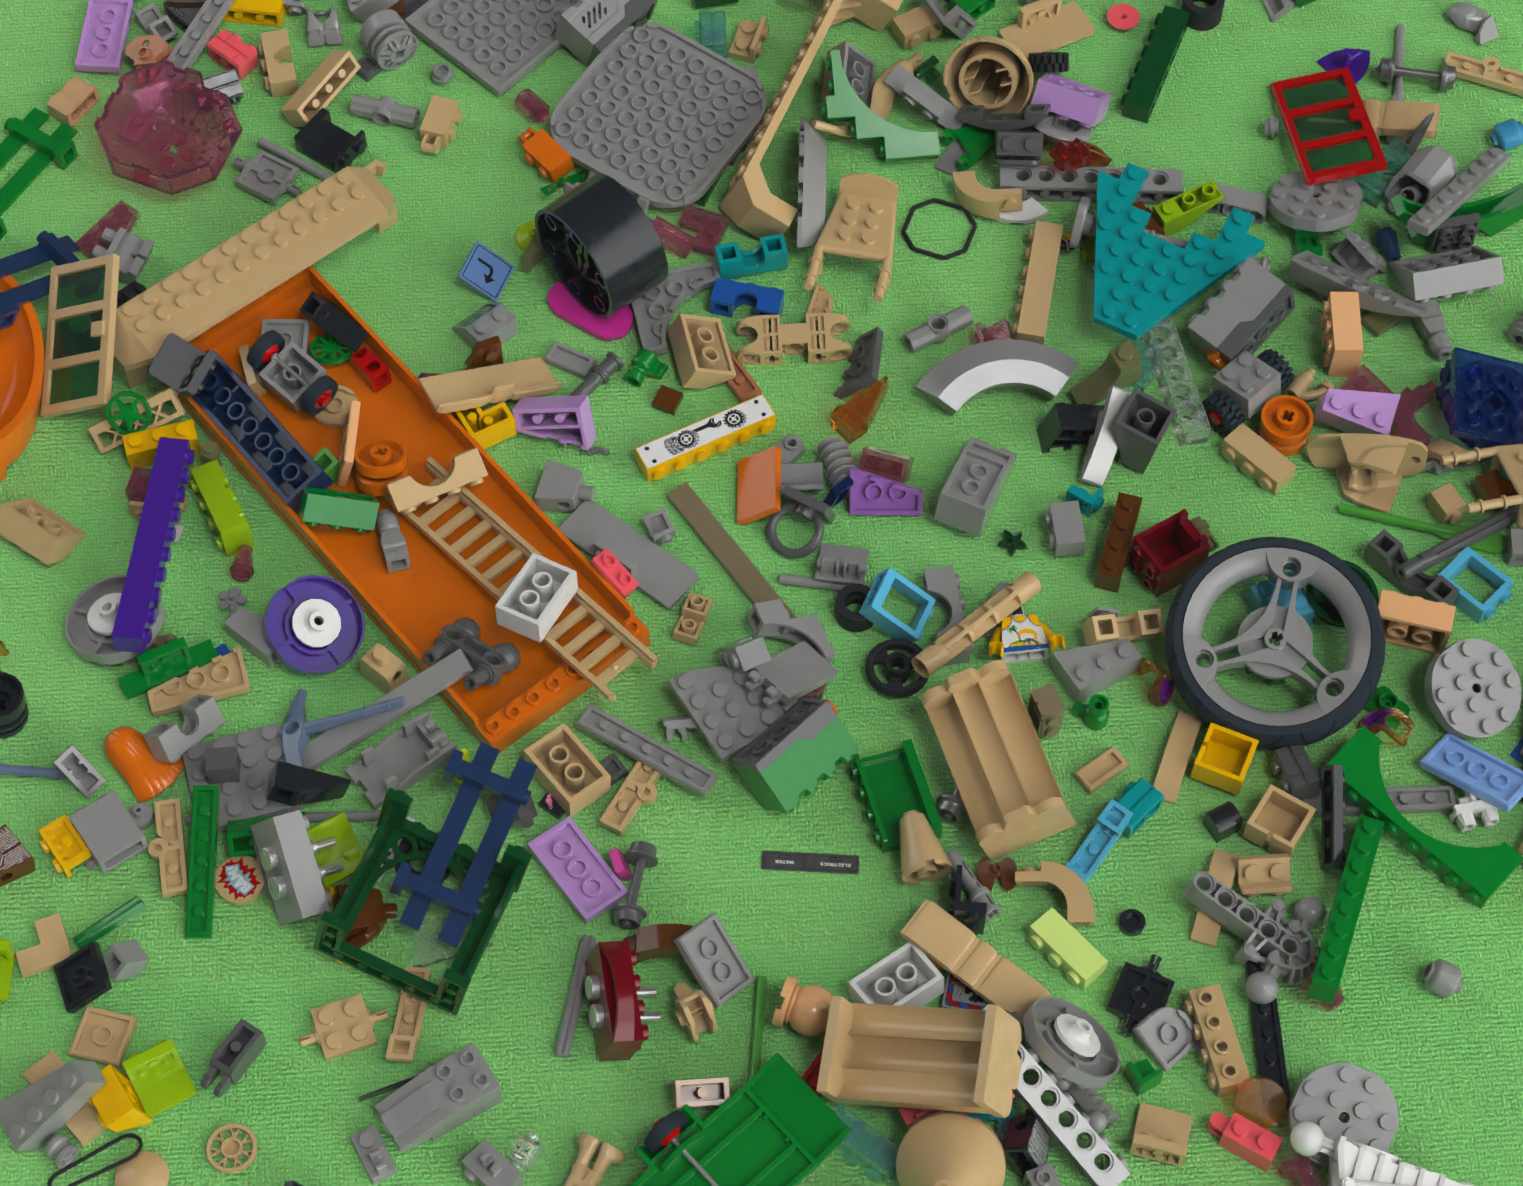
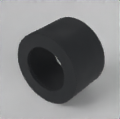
(1203, 18)

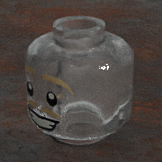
(525, 1151)

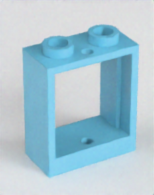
(1490, 573)
(876, 614)

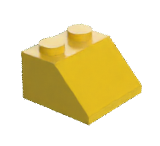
(118, 1102)

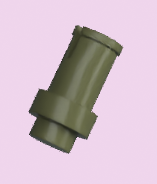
(210, 452)
(1203, 527)

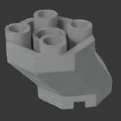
(1423, 175)

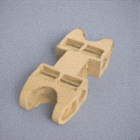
(793, 339)

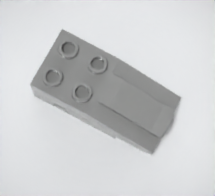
(974, 486)
(439, 1099)

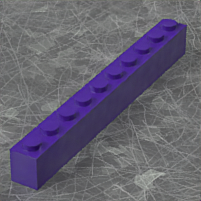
(152, 546)

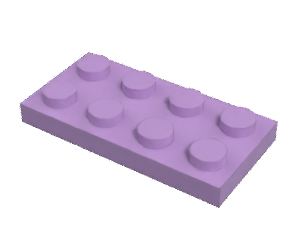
(104, 36)
(578, 869)

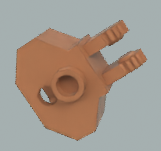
(148, 54)

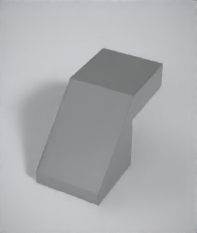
(154, 23)

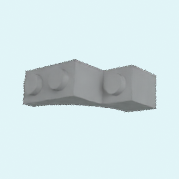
(773, 620)

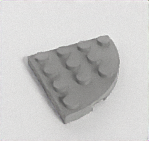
(725, 708)

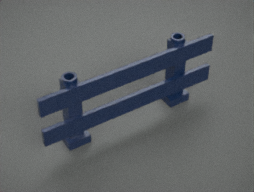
(49, 248)
(427, 887)

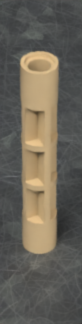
(976, 624)

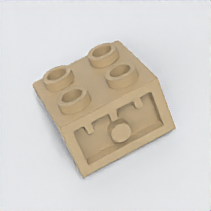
(1161, 1134)

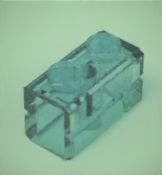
(712, 31)

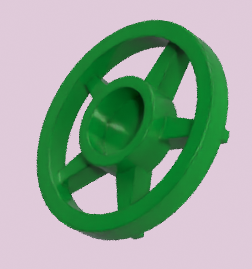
(128, 412)

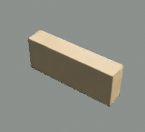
(84, 1123)

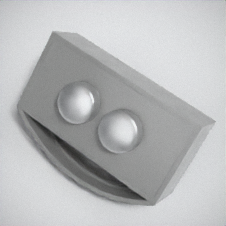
(290, 866)

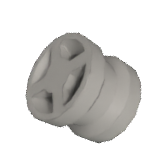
(61, 1151)

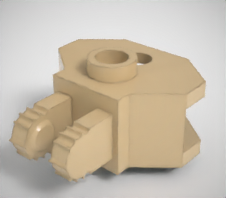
(694, 1011)

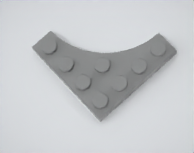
(657, 307)

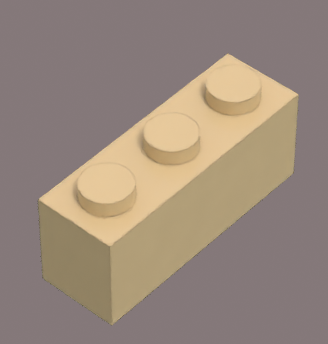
(1258, 459)

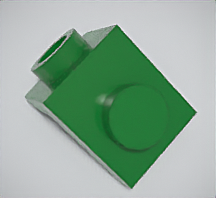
(1307, 241)

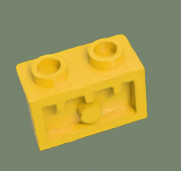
(64, 844)

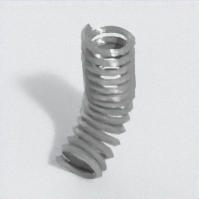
(604, 452)

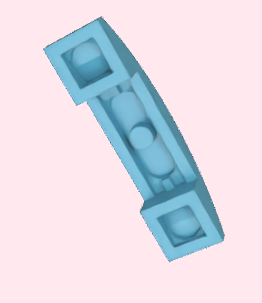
(1100, 840)

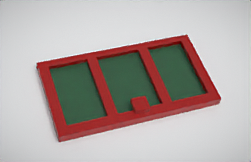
(1328, 126)

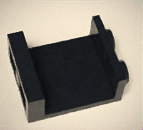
(329, 143)

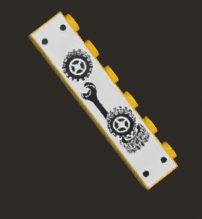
(705, 438)

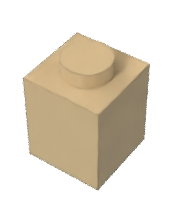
(1446, 504)

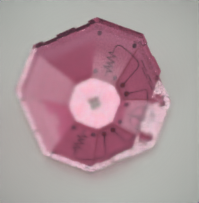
(163, 109)

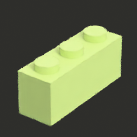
(1067, 949)

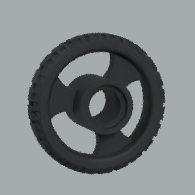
(895, 678)

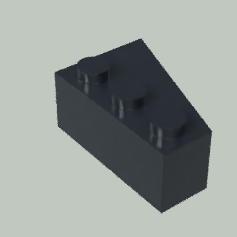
(1068, 425)

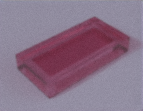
(673, 237)

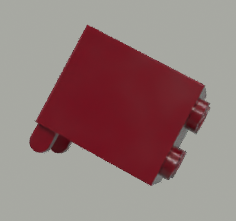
(1168, 553)

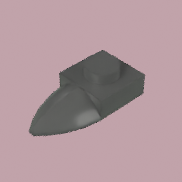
(1414, 138)

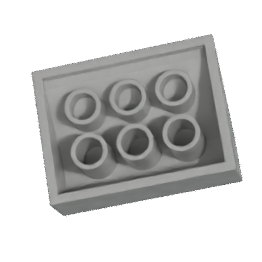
(1448, 273)

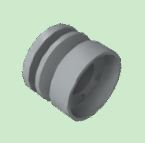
(388, 39)

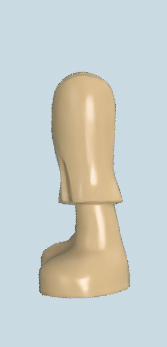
(589, 1146)

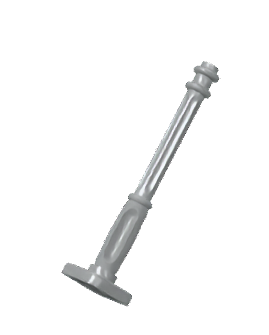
(1085, 225)

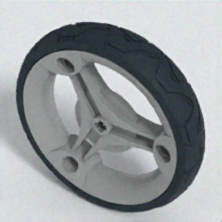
(1270, 558)

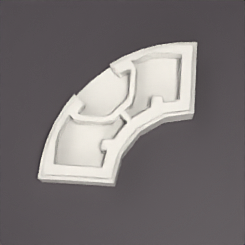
(1032, 212)

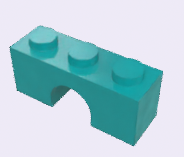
(766, 257)

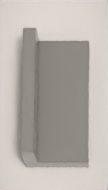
(802, 475)

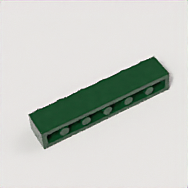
(1155, 64)

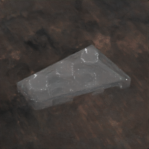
(429, 949)

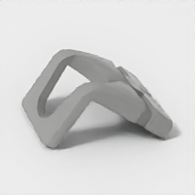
(325, 32)

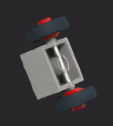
(292, 374)

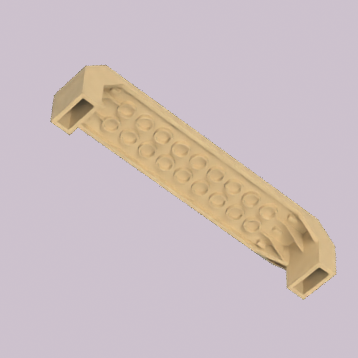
(748, 195)
(249, 266)

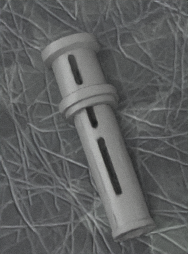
(976, 891)

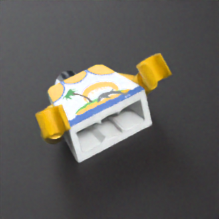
(1023, 639)

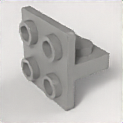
(1357, 256)

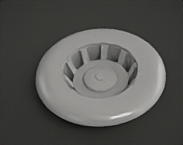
(1063, 130)

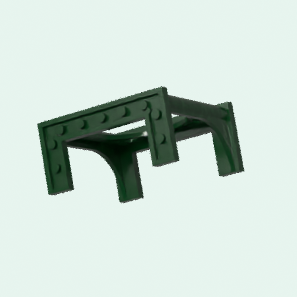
(391, 828)

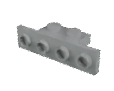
(924, 98)

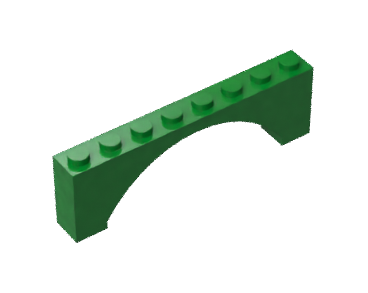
(1470, 870)

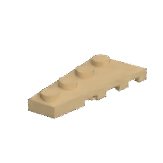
(220, 678)

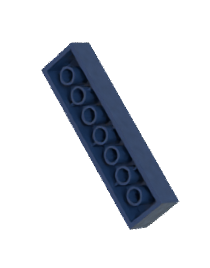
(259, 435)

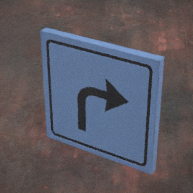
(486, 271)

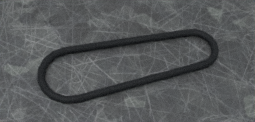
(94, 1153)

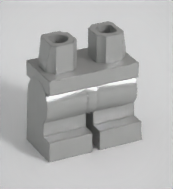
(131, 249)

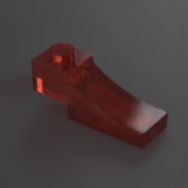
(1078, 155)

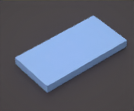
(1475, 772)

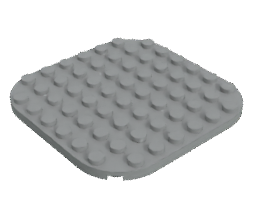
(659, 115)

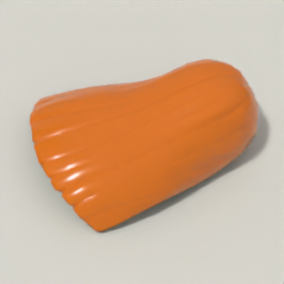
(134, 761)

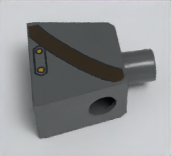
(182, 11)

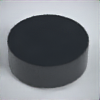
(1132, 922)

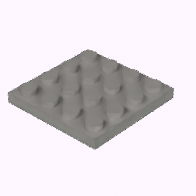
(245, 799)

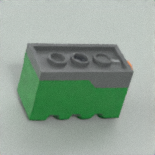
(795, 754)

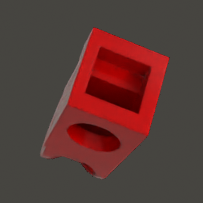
(371, 369)

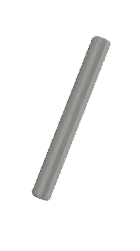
(574, 999)

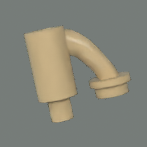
(1303, 382)

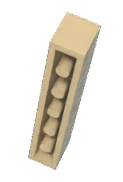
(1039, 283)

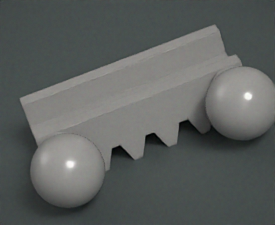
(1093, 1104)

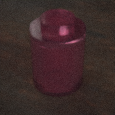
(532, 105)

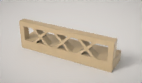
(154, 400)

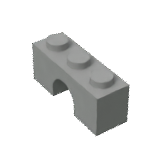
(744, 653)
(200, 719)

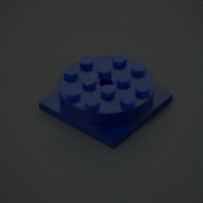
(1484, 400)

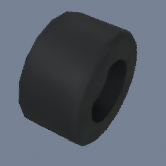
(847, 619)

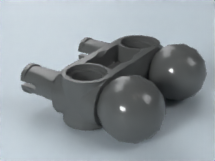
(487, 662)

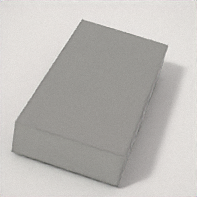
(570, 360)

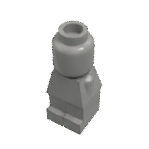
(1433, 330)
(392, 542)

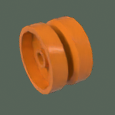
(1286, 424)
(378, 463)

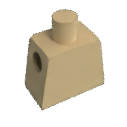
(382, 667)

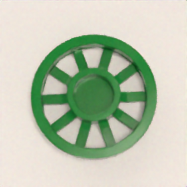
(330, 349)

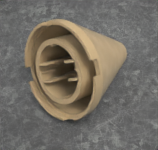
(989, 74)
(950, 1152)

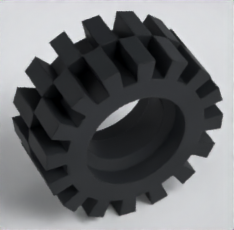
(1049, 62)

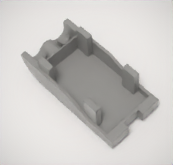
(401, 758)

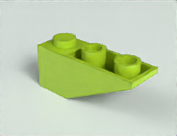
(1187, 207)

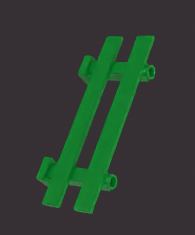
(57, 147)

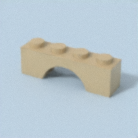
(465, 469)

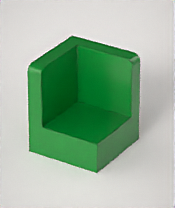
(1142, 1076)

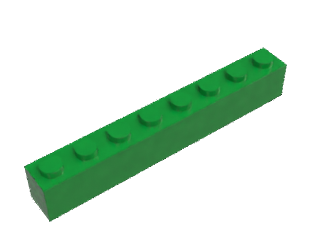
(1345, 910)

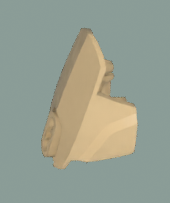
(1368, 464)

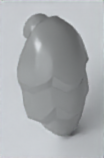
(1466, 16)

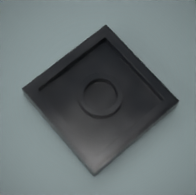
(82, 977)

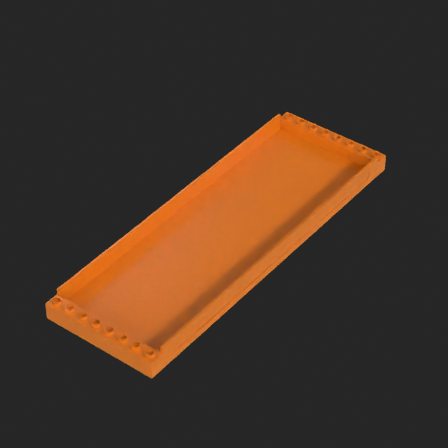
(435, 591)

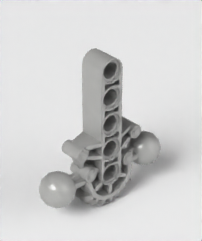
(1294, 936)

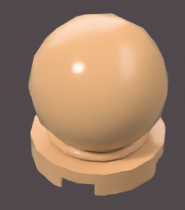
(804, 1008)

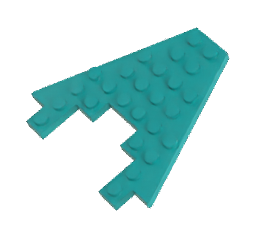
(1145, 277)

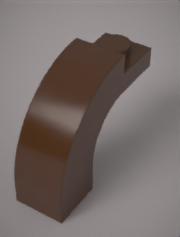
(657, 941)

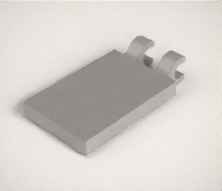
(791, 674)

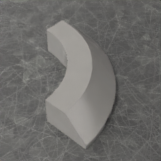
(811, 185)
(994, 366)

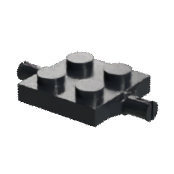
(1139, 993)

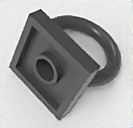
(807, 508)

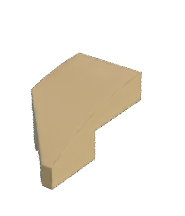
(1444, 447)

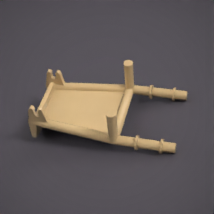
(860, 227)
(1512, 462)

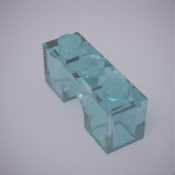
(1375, 183)

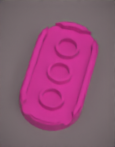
(570, 311)

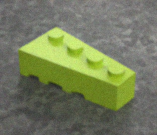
(221, 505)

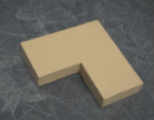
(52, 948)

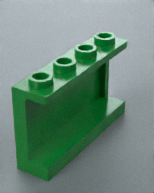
(892, 786)

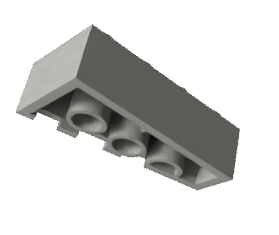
(46, 1105)

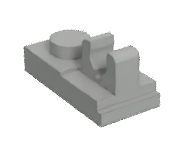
(679, 723)
(373, 1154)

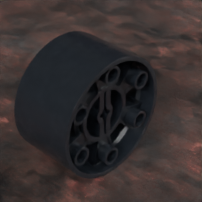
(601, 246)

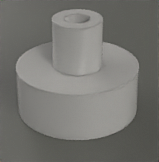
(142, 815)

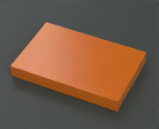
(759, 485)

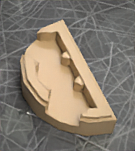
(820, 301)

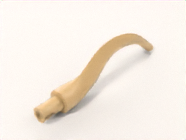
(881, 98)

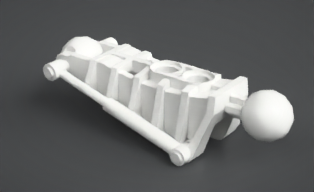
(1361, 1164)

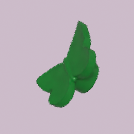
(1386, 699)

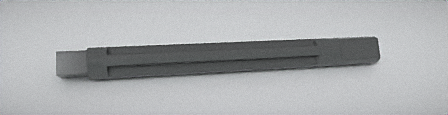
(1458, 543)

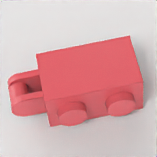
(1245, 1139)

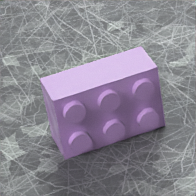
(1072, 99)

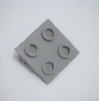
(842, 564)

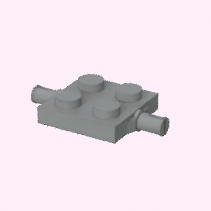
(267, 176)

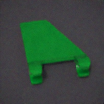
(973, 139)

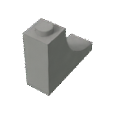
(248, 631)

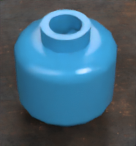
(1507, 134)

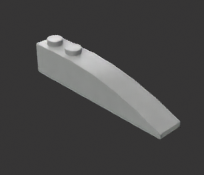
(1325, 276)

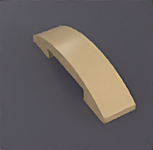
(1177, 756)
(1205, 927)
(408, 1022)

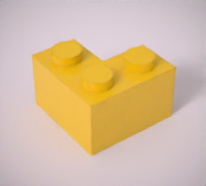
(488, 426)

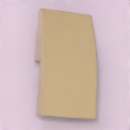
(692, 619)

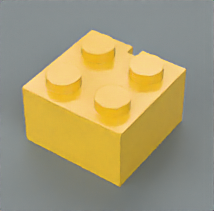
(1224, 758)

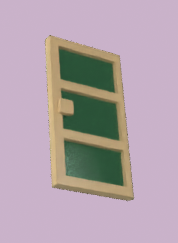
(80, 336)

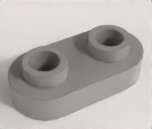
(788, 453)

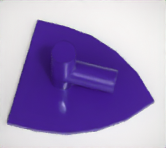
(1355, 59)

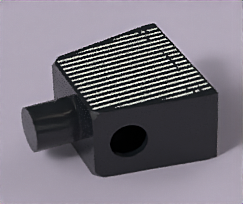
(1026, 1143)

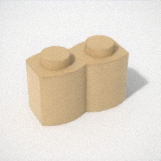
(73, 101)

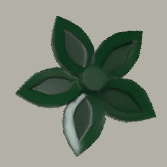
(1012, 542)

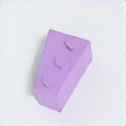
(1357, 410)
(557, 418)

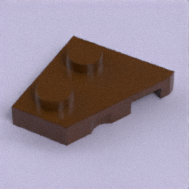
(485, 353)

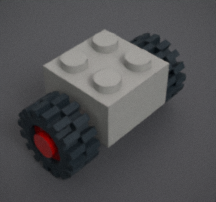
(1245, 388)

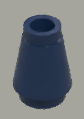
(1388, 243)

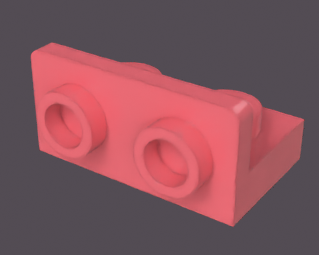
(615, 573)

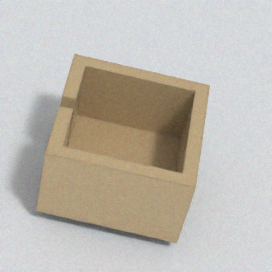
(1279, 821)

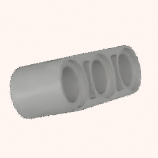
(1242, 199)

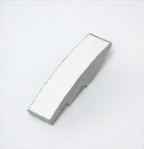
(1103, 443)

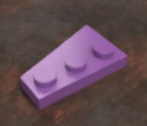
(882, 496)

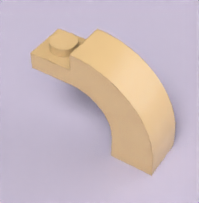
(1079, 900)

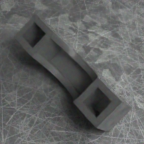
(1387, 552)

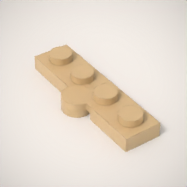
(1486, 72)
(636, 790)
(170, 847)

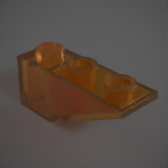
(857, 415)

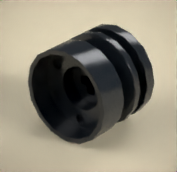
(13, 706)

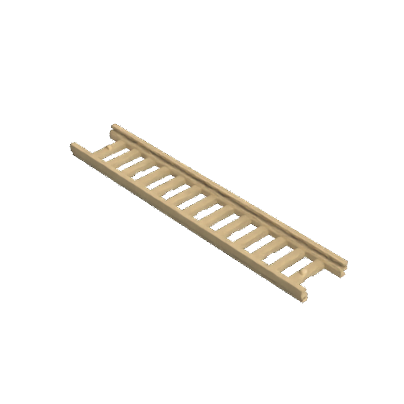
(524, 549)

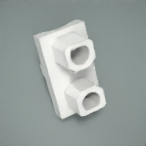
(1470, 808)

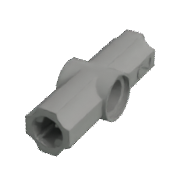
(385, 111)
(938, 328)

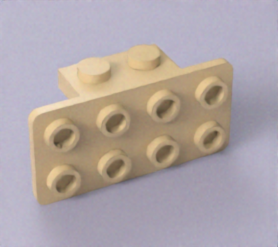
(1047, 26)

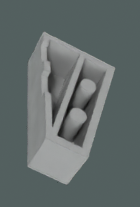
(1095, 667)

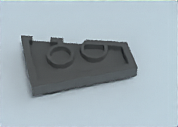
(865, 363)

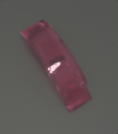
(1410, 402)

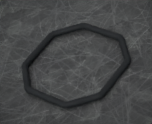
(928, 253)

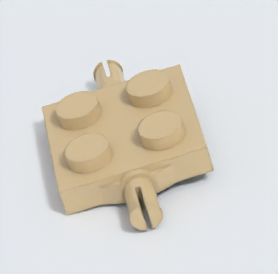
(343, 1027)

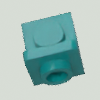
(1087, 502)

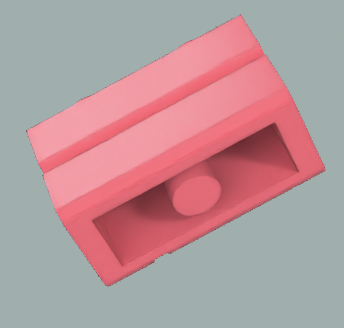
(233, 53)

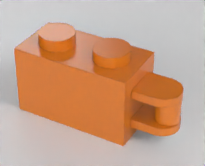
(545, 154)

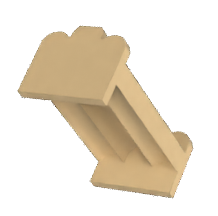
(997, 759)
(920, 1057)

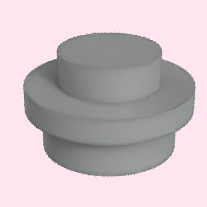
(442, 73)
(1271, 126)

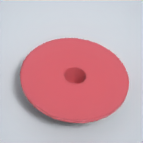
(1123, 16)

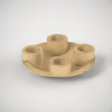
(143, 1170)

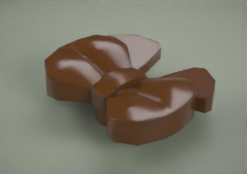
(1005, 870)

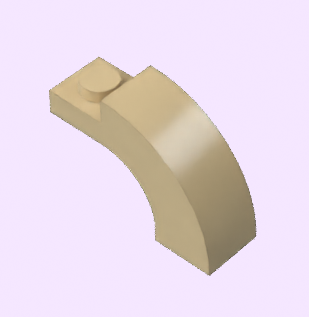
(984, 200)

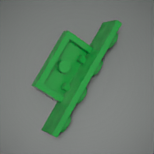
(164, 664)

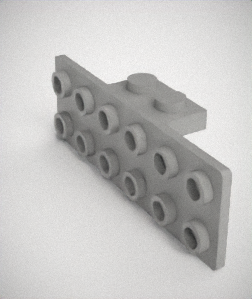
(655, 569)

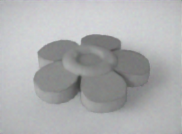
(231, 600)

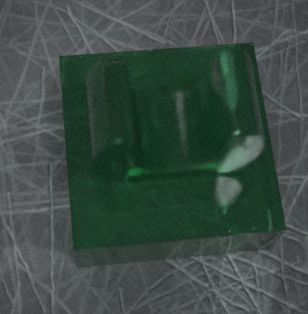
(928, 71)

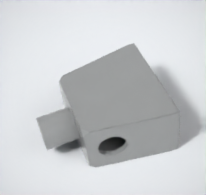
(562, 488)

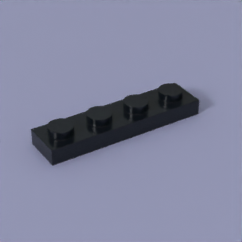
(1332, 816)

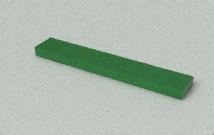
(202, 862)

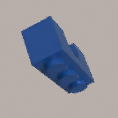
(731, 294)

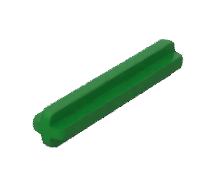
(109, 922)

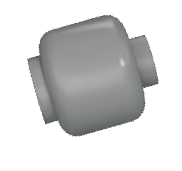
(1442, 978)

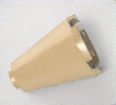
(921, 850)

